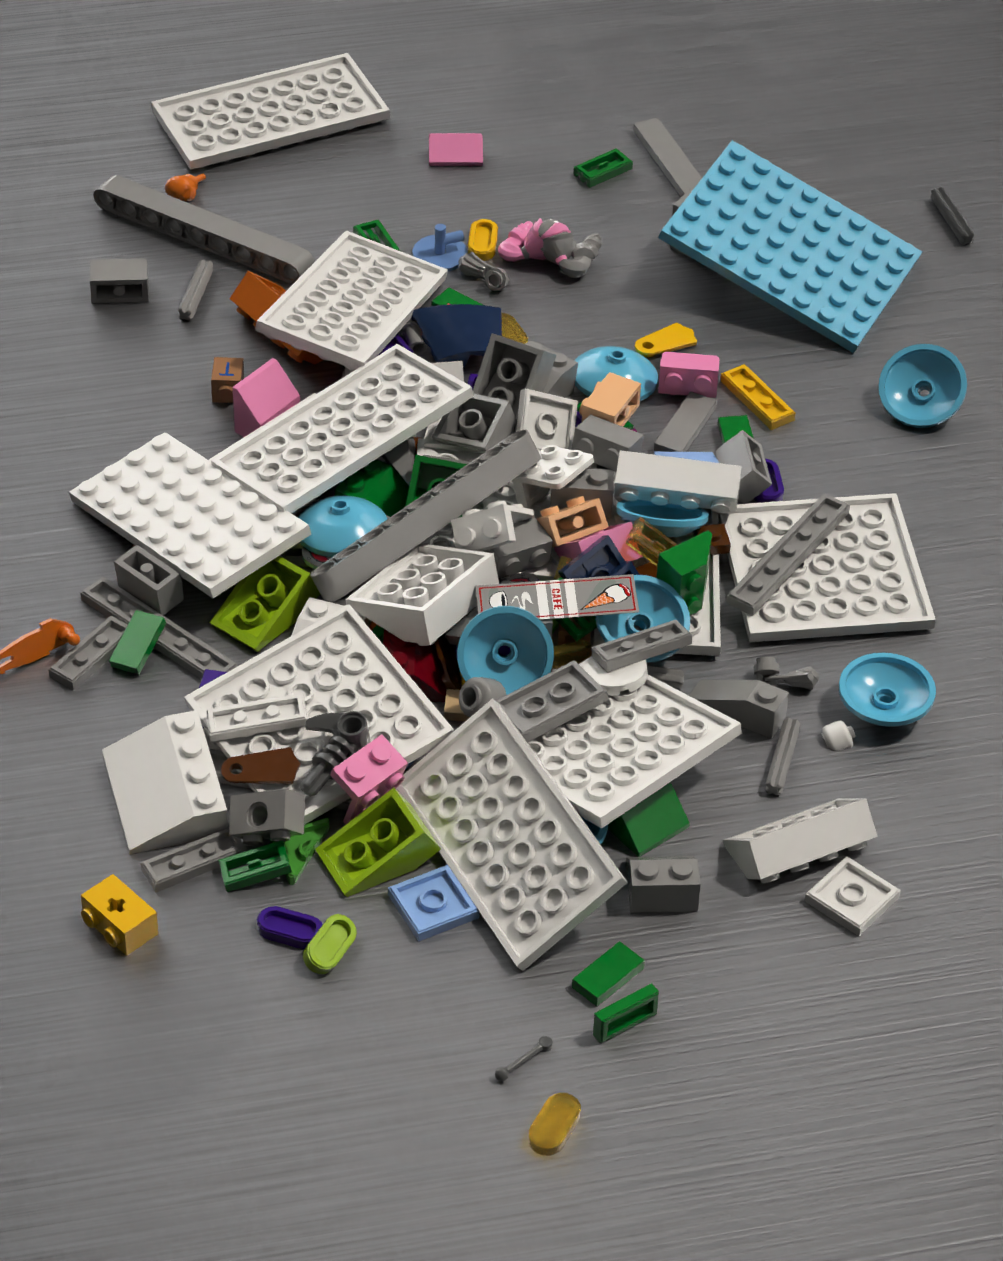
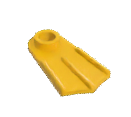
(666, 340)

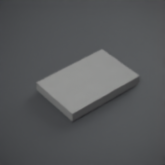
(552, 700)

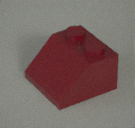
(420, 664)

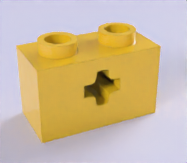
(119, 915)

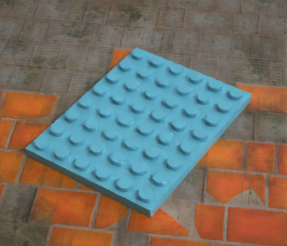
(791, 245)

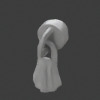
(495, 278)
(769, 668)

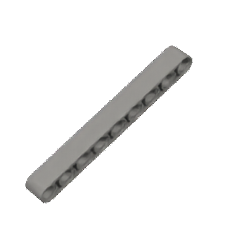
(203, 229)
(425, 516)

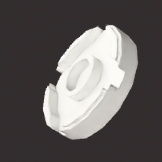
(618, 680)

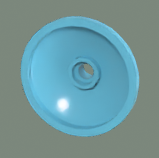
(599, 361)
(921, 369)
(669, 518)
(338, 523)
(657, 605)
(529, 643)
(887, 689)

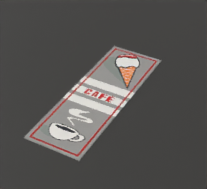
(564, 597)

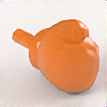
(183, 186)

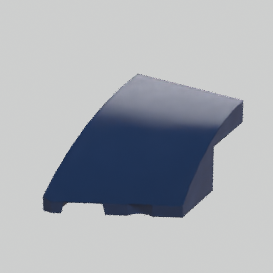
(458, 330)
(597, 561)

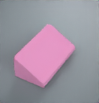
(455, 149)

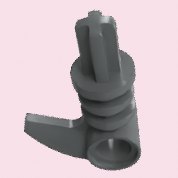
(349, 736)

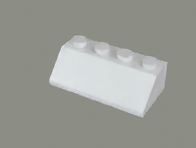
(677, 481)
(802, 838)

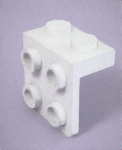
(552, 471)
(488, 527)

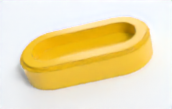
(483, 239)

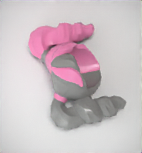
(552, 242)

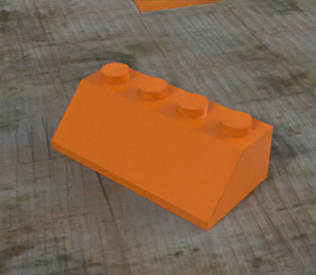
(254, 298)

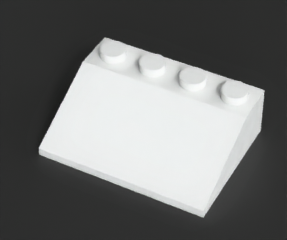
(425, 591)
(165, 784)

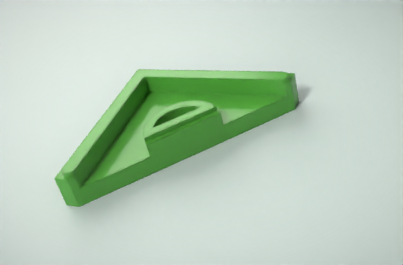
(302, 847)

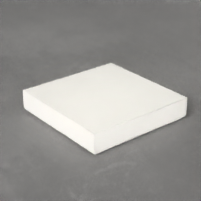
(547, 418)
(852, 896)

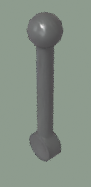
(544, 1044)

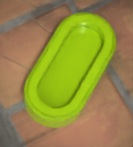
(329, 944)

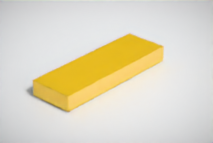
(757, 397)

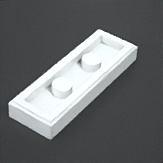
(256, 717)

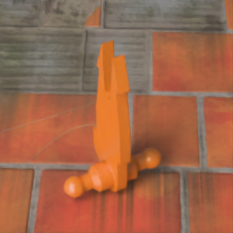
(38, 643)

